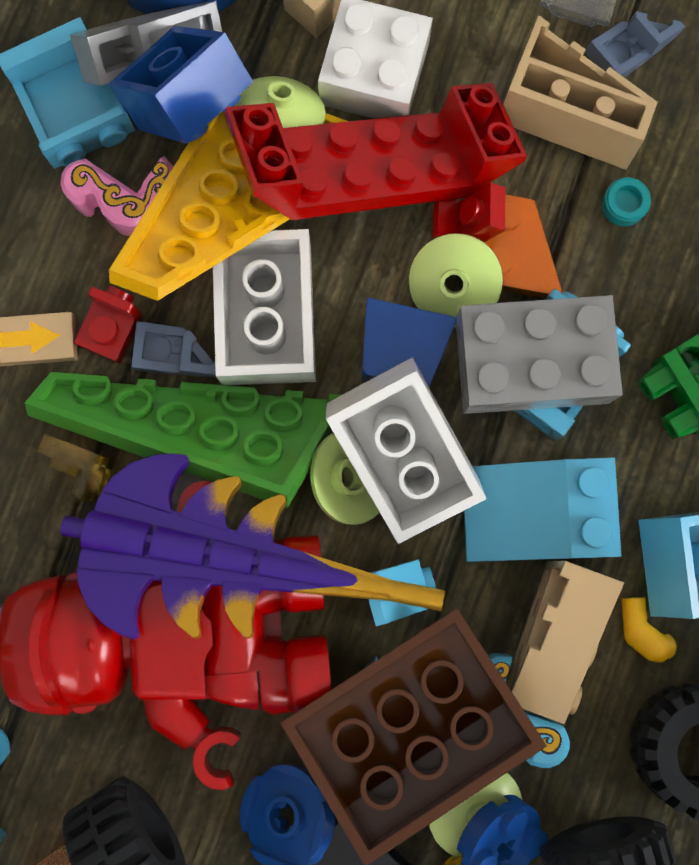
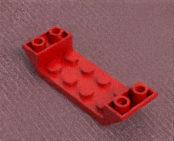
(376, 160)

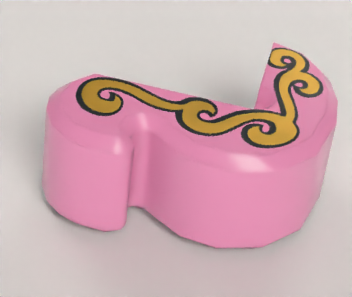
(122, 207)

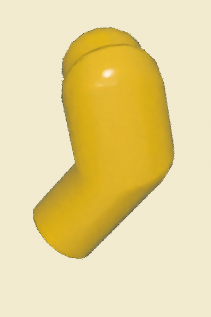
(643, 636)

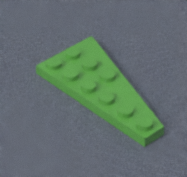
(216, 426)

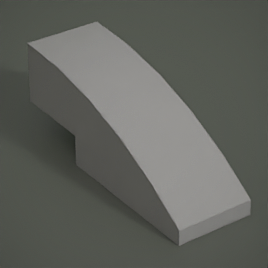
(112, 47)

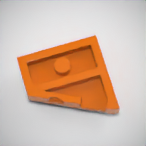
(524, 251)

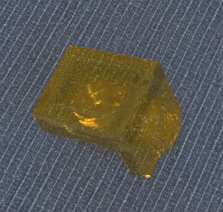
(70, 458)

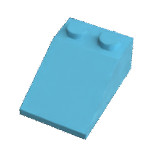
(545, 511)
(671, 564)

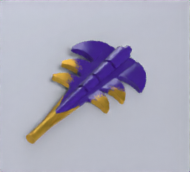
(141, 540)

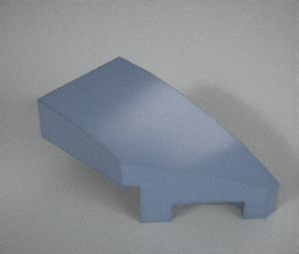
(631, 43)
(169, 351)

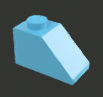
(408, 572)

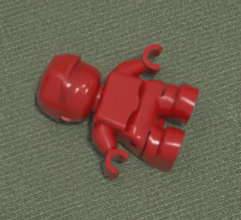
(67, 661)

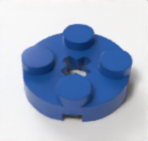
(260, 817)
(502, 834)

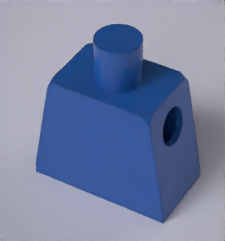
(400, 333)

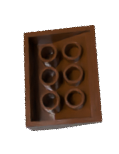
(412, 736)

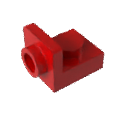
(476, 215)
(109, 323)

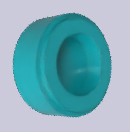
(626, 201)

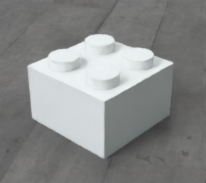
(374, 59)

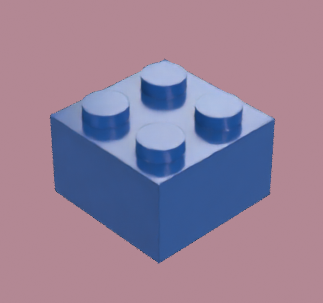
(182, 83)

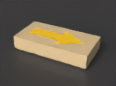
(38, 339)

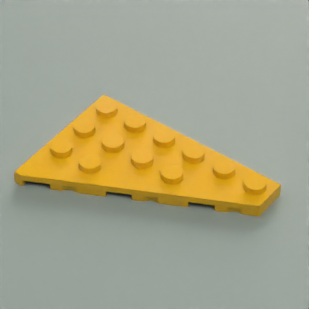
(195, 217)

